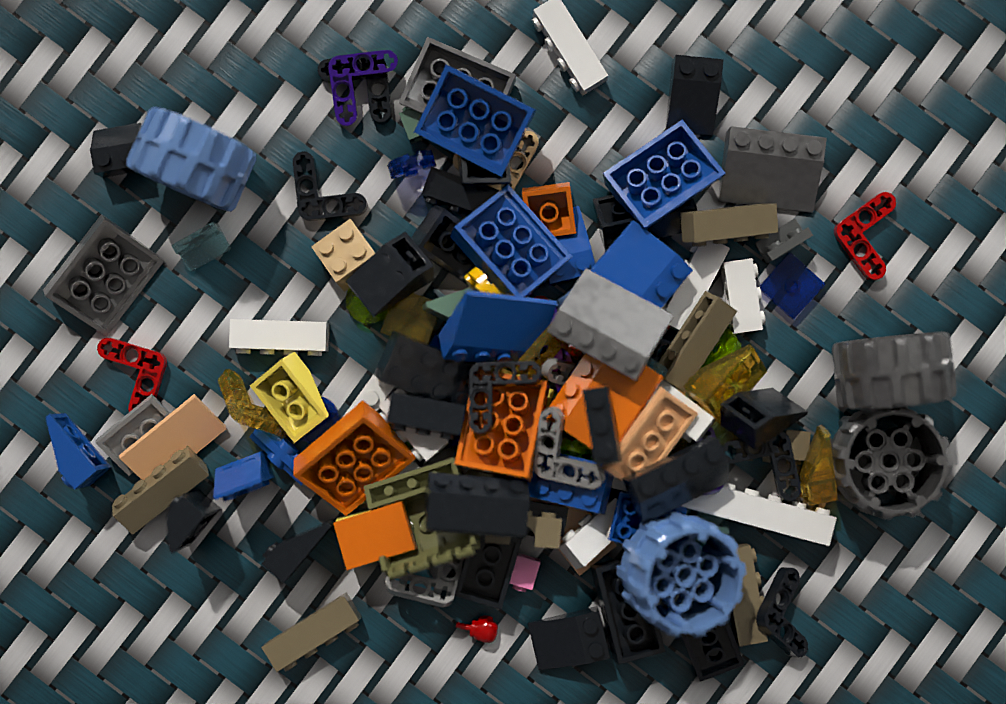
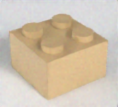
(343, 252)

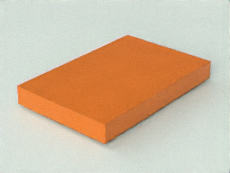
(374, 535)

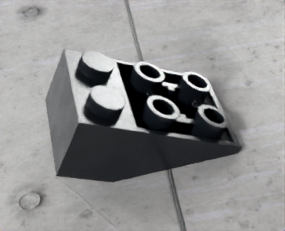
(391, 274)
(759, 415)

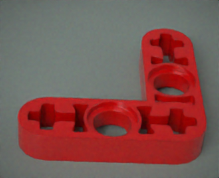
(857, 229)
(145, 371)

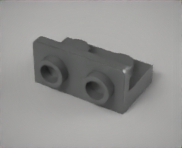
(782, 241)

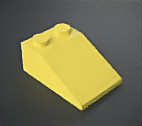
(291, 396)

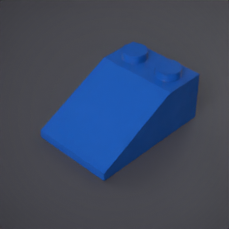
(580, 249)
(74, 453)

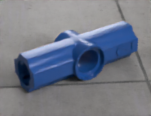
(278, 450)

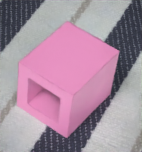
(524, 572)

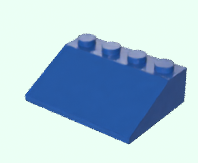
(474, 120)
(662, 175)
(510, 244)
(643, 265)
(494, 327)

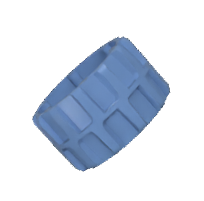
(191, 158)
(719, 576)

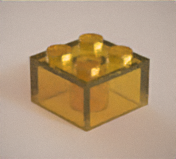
(410, 319)

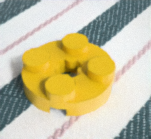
(477, 279)

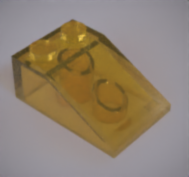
(724, 379)

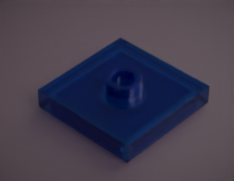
(791, 285)

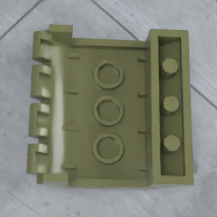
(431, 545)

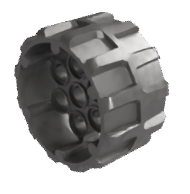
(894, 370)
(931, 460)

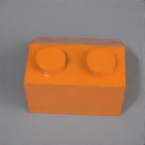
(552, 206)

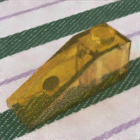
(818, 473)

